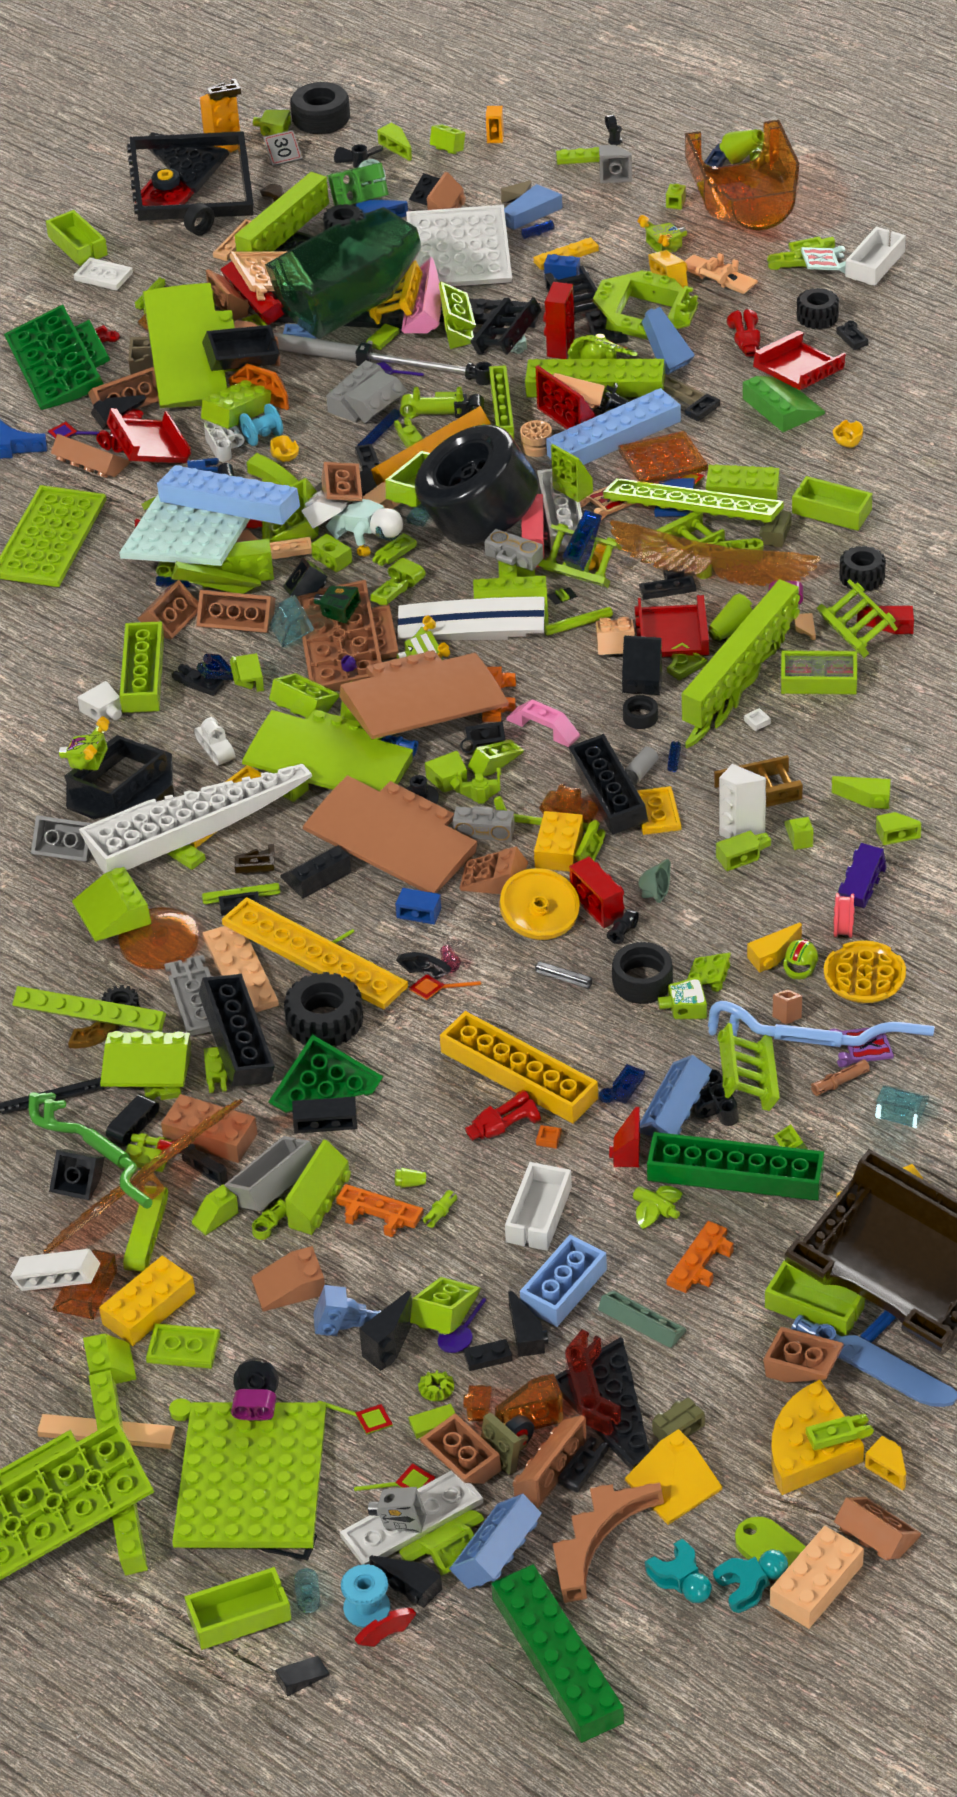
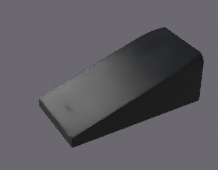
(300, 1674)

